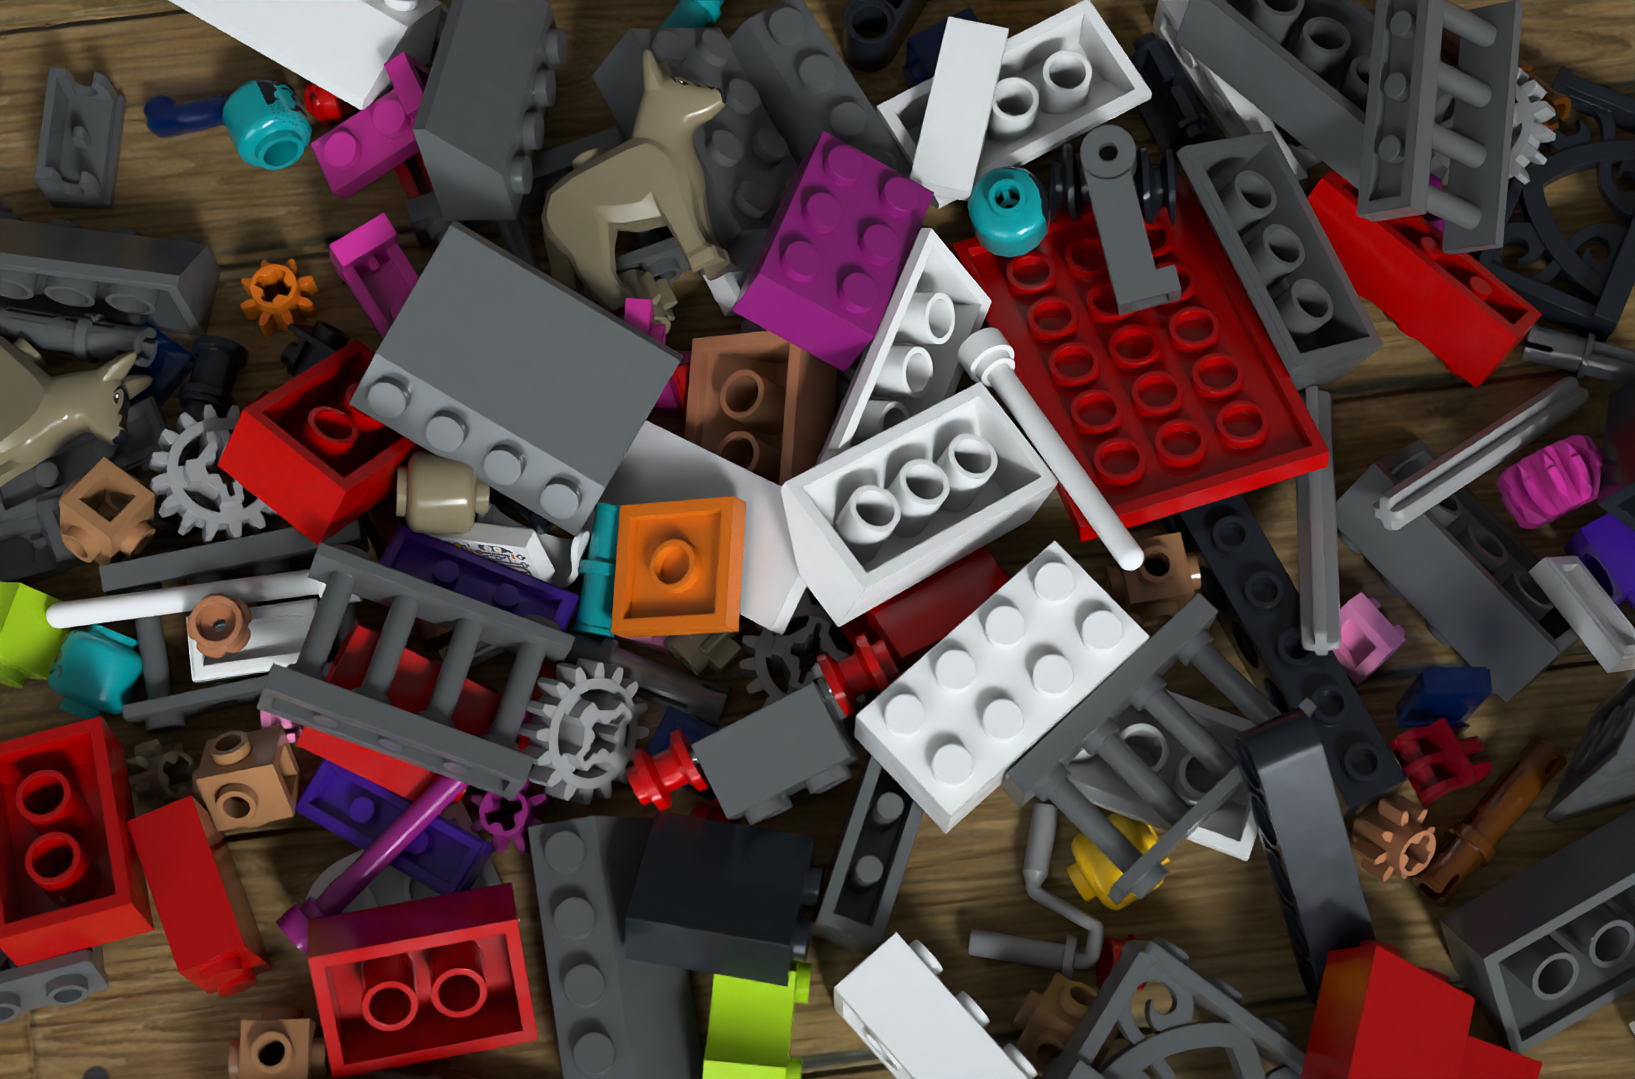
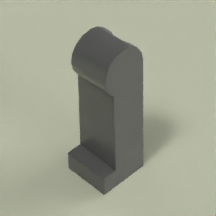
(1108, 170)

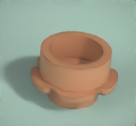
(209, 611)

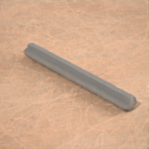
(1479, 453)
(1318, 539)

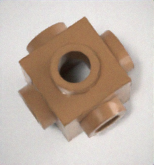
(106, 515)
(1149, 597)
(248, 778)
(1052, 1019)
(303, 1044)

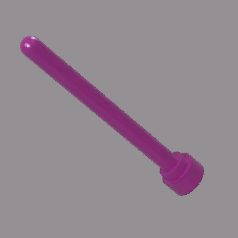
(374, 859)

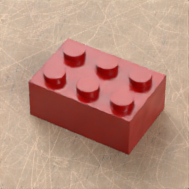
(314, 451)
(66, 844)
(421, 980)

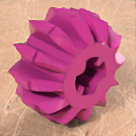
(1552, 481)

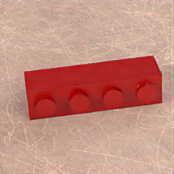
(1432, 296)

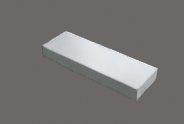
(959, 107)

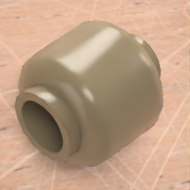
(439, 494)

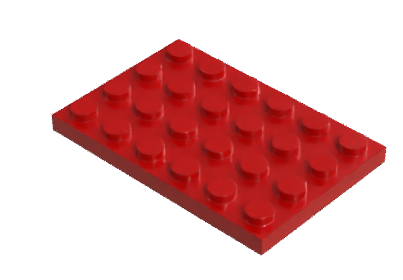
(1157, 400)

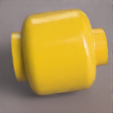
(1095, 873)

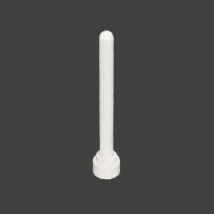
(990, 360)
(183, 598)

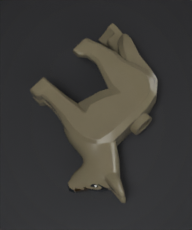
(635, 189)
(47, 412)

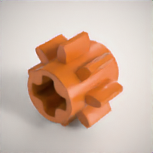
(274, 283)

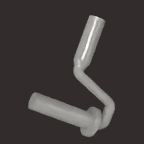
(1034, 951)

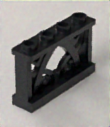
(1604, 281)

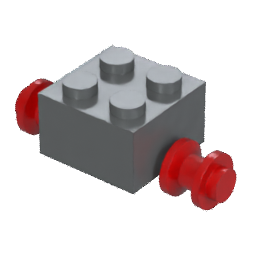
(775, 749)

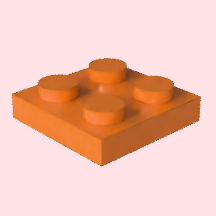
(679, 567)

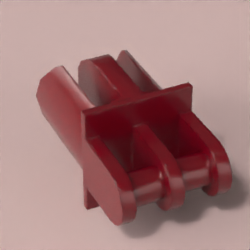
(1438, 760)

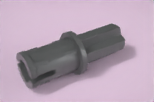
(1580, 354)

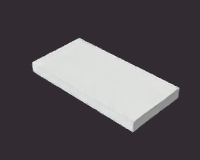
(673, 469)

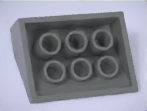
(515, 378)

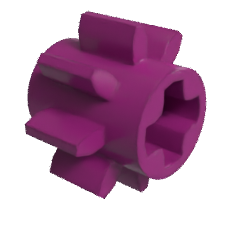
(495, 807)

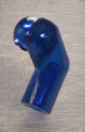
(171, 119)

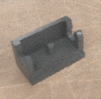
(80, 141)

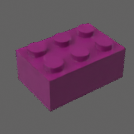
(834, 252)

